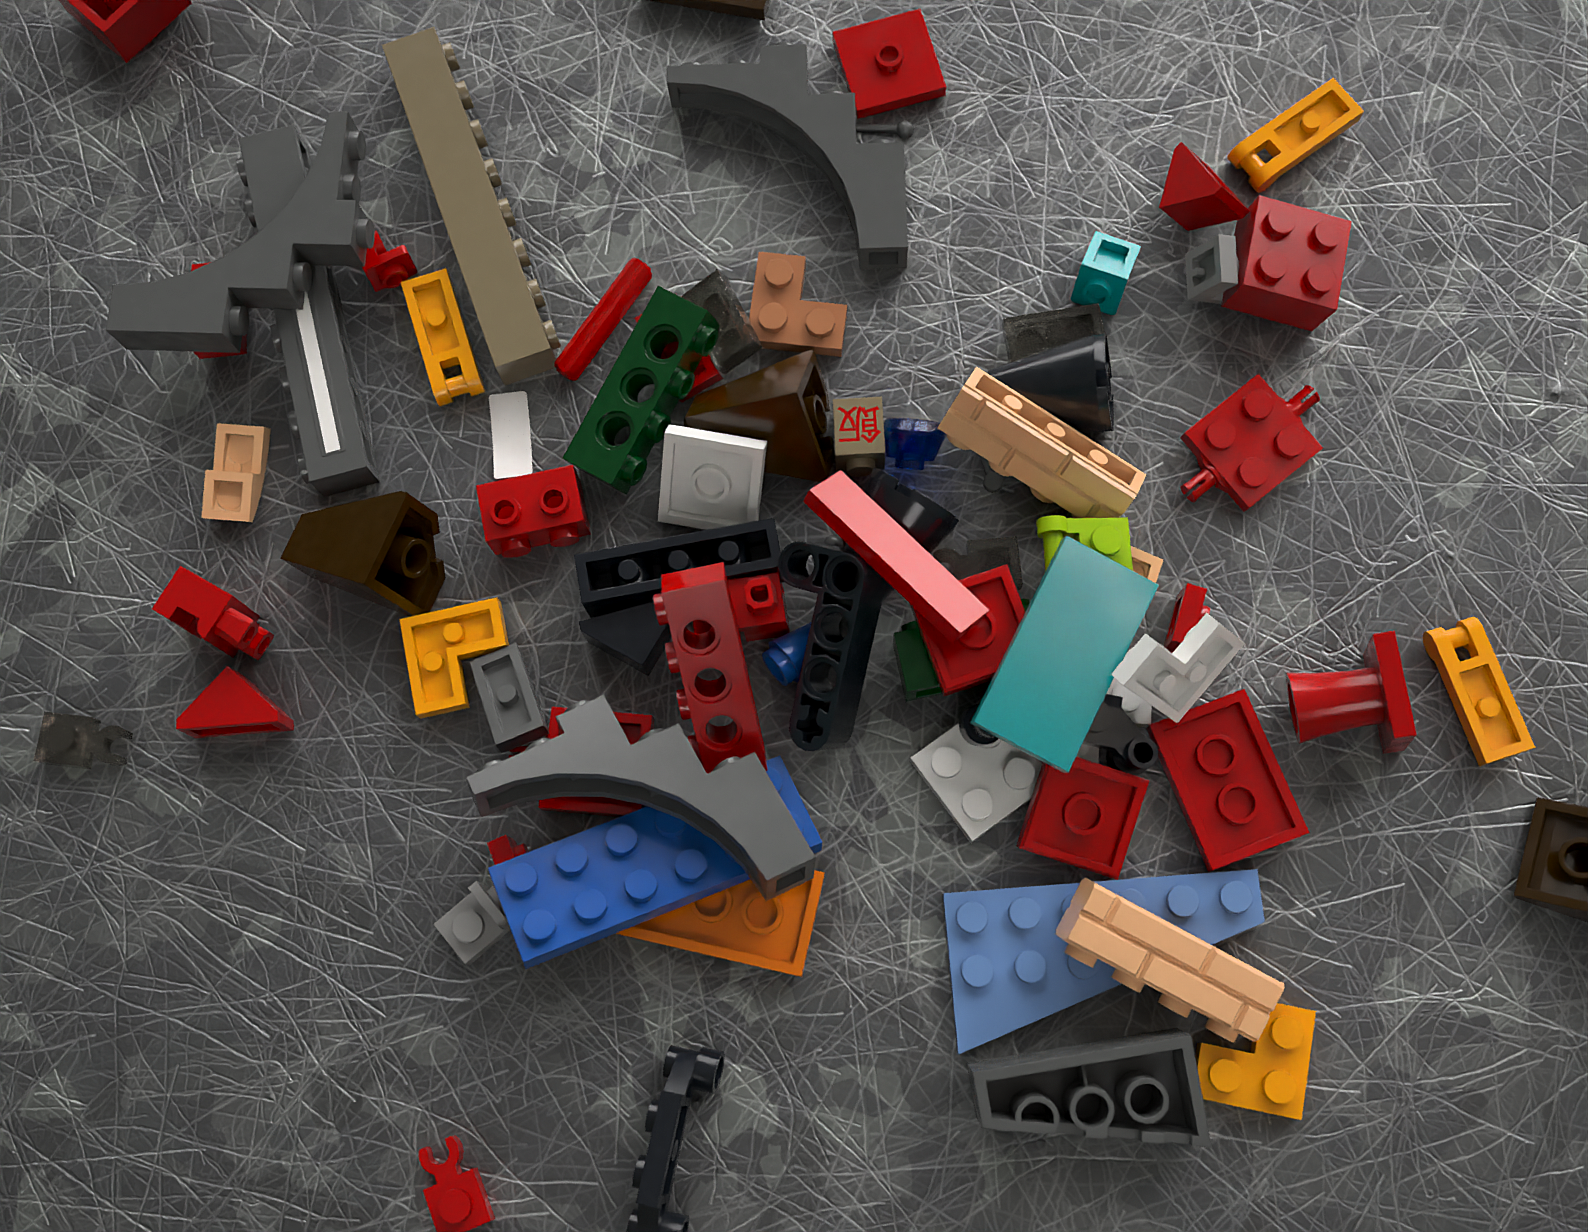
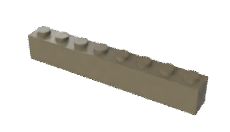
(470, 208)

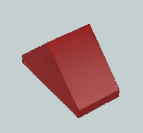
(1196, 194)
(232, 707)

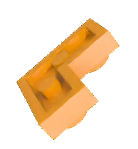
(439, 642)
(1268, 1077)

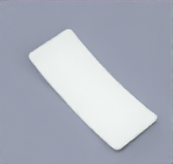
(510, 434)

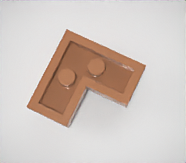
(786, 320)

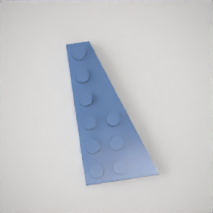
(1014, 968)

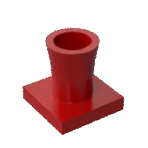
(1356, 698)

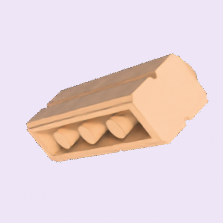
(1039, 450)
(1170, 961)

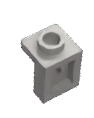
(1212, 269)
(474, 923)

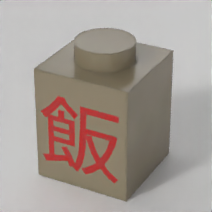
(859, 435)

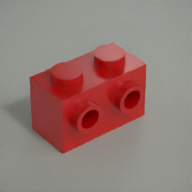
(533, 511)

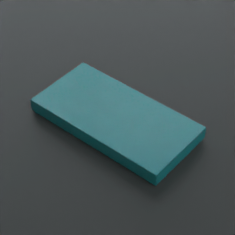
(1064, 654)

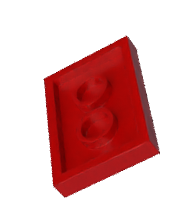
(1227, 780)

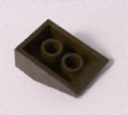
(1556, 859)

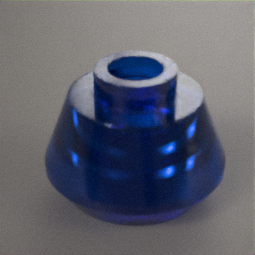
(912, 441)

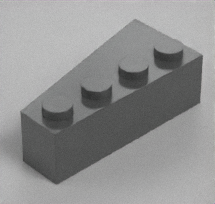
(1098, 1089)

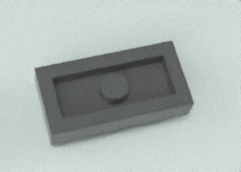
(509, 698)

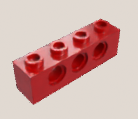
(706, 596)

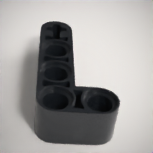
(825, 643)

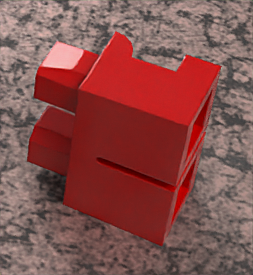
(757, 606)
(212, 615)

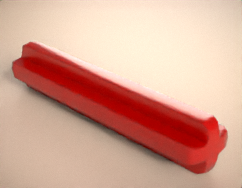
(603, 319)

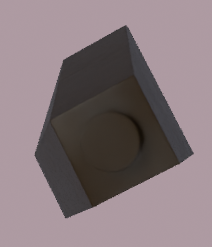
(776, 405)
(373, 550)

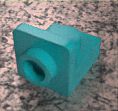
(1105, 272)

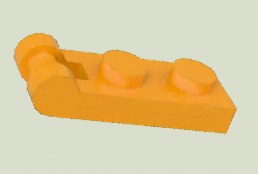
(1296, 134)
(442, 335)
(1478, 691)

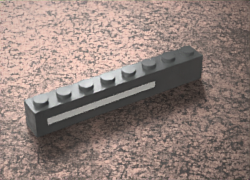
(313, 339)

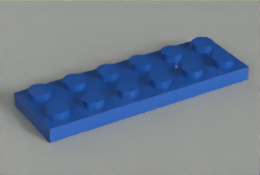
(620, 876)

